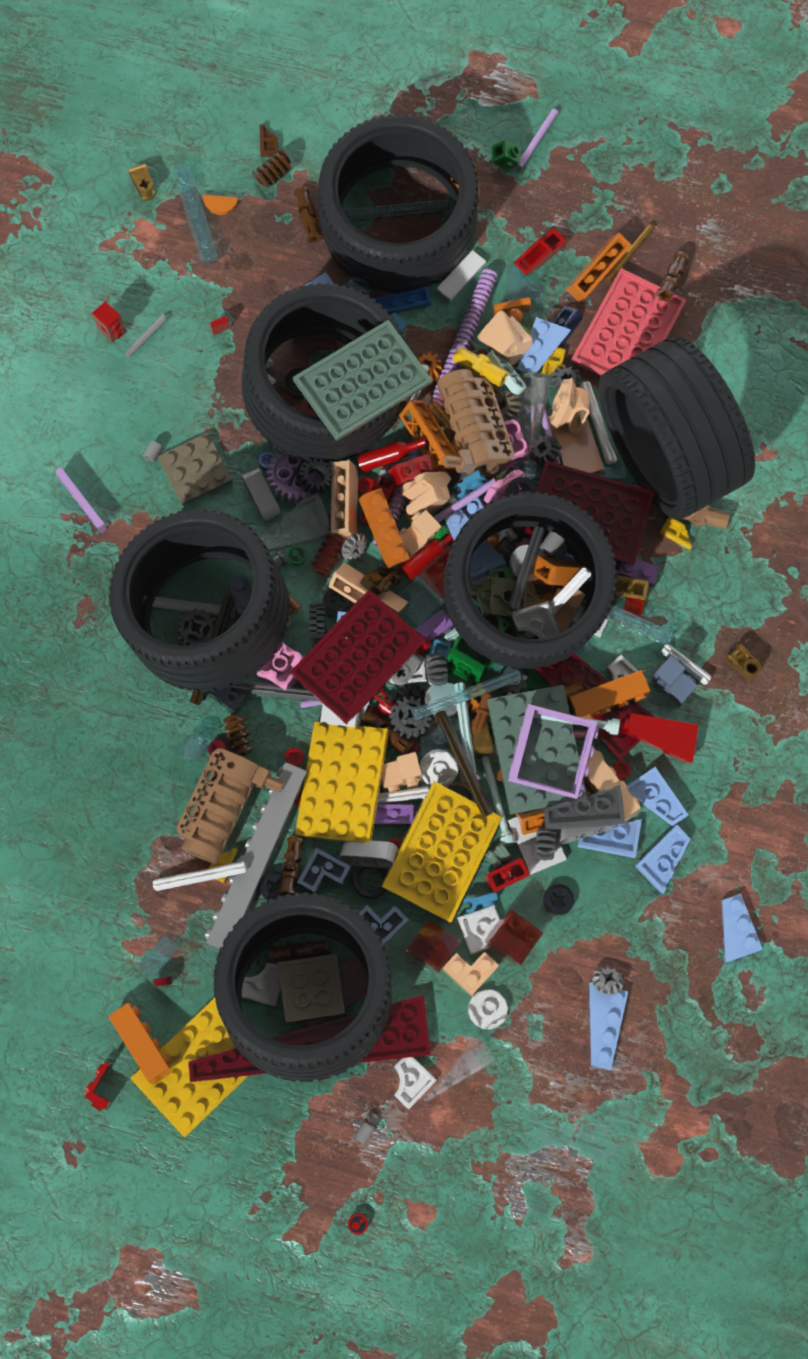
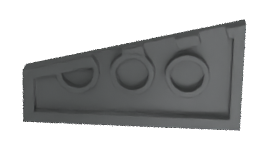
(594, 810)

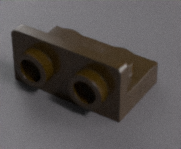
(381, 579)

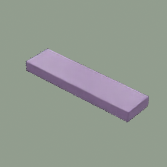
(80, 500)

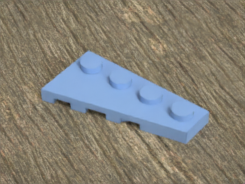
(485, 555)
(605, 1025)

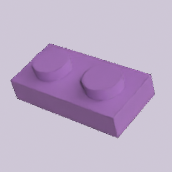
(639, 570)
(435, 626)
(394, 814)

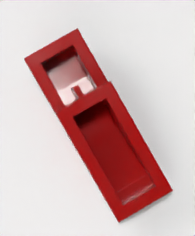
(541, 252)

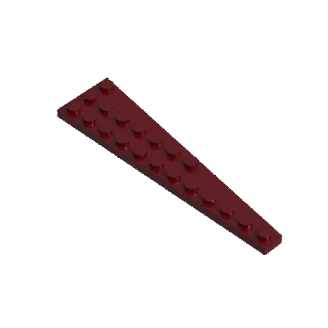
(577, 670)
(402, 1038)

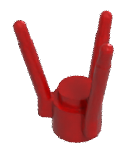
(385, 704)

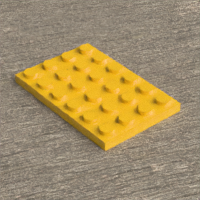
(342, 783)
(441, 852)
(175, 1096)

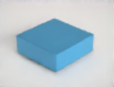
(440, 647)

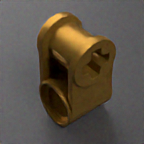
(142, 181)
(744, 660)
(481, 741)

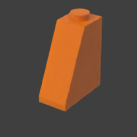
(555, 571)

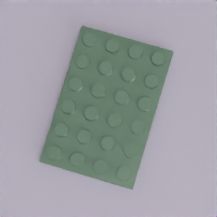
(362, 380)
(549, 750)

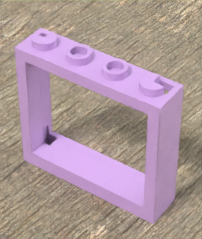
(587, 751)

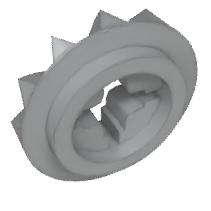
(349, 550)
(611, 987)

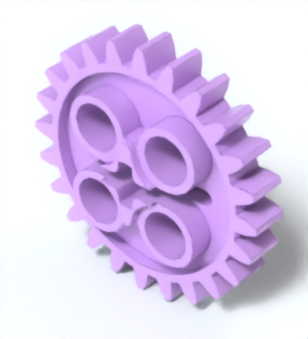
(282, 467)

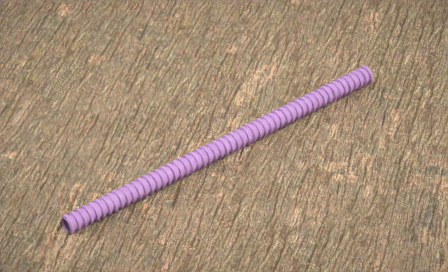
(463, 339)

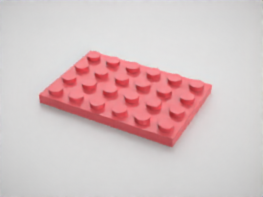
(626, 323)

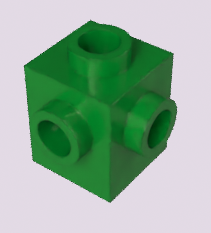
(505, 154)

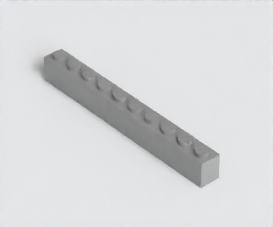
(258, 854)

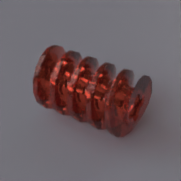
(327, 554)

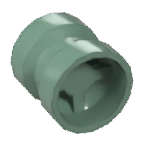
(498, 856)

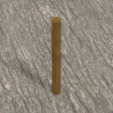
(637, 243)

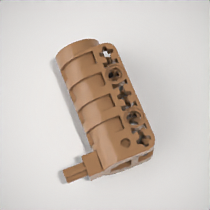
(474, 424)
(220, 803)

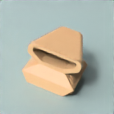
(506, 337)
(570, 406)
(427, 492)

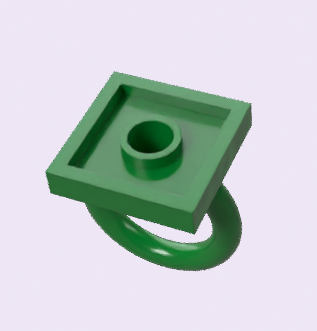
(465, 665)

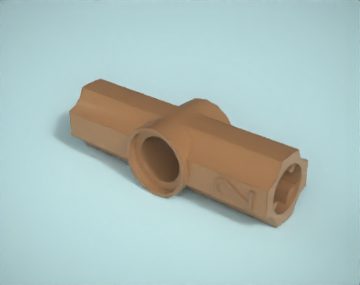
(710, 517)

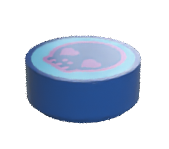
(264, 459)

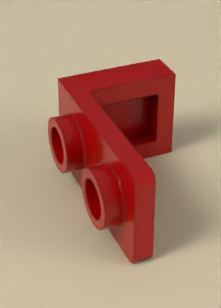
(97, 1101)

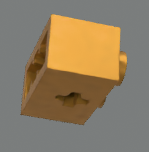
(631, 587)

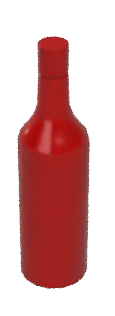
(387, 454)
(413, 566)

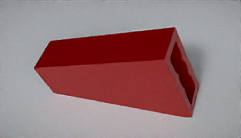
(665, 735)

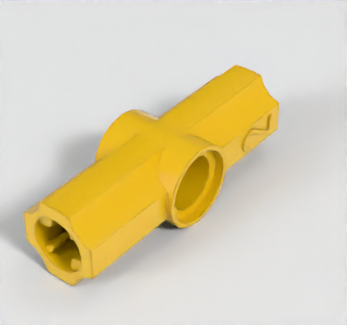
(480, 366)

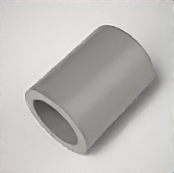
(152, 451)
(363, 1133)

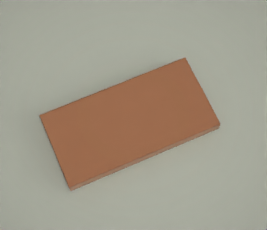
(578, 449)

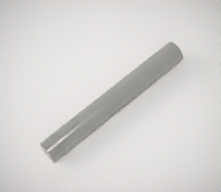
(145, 336)

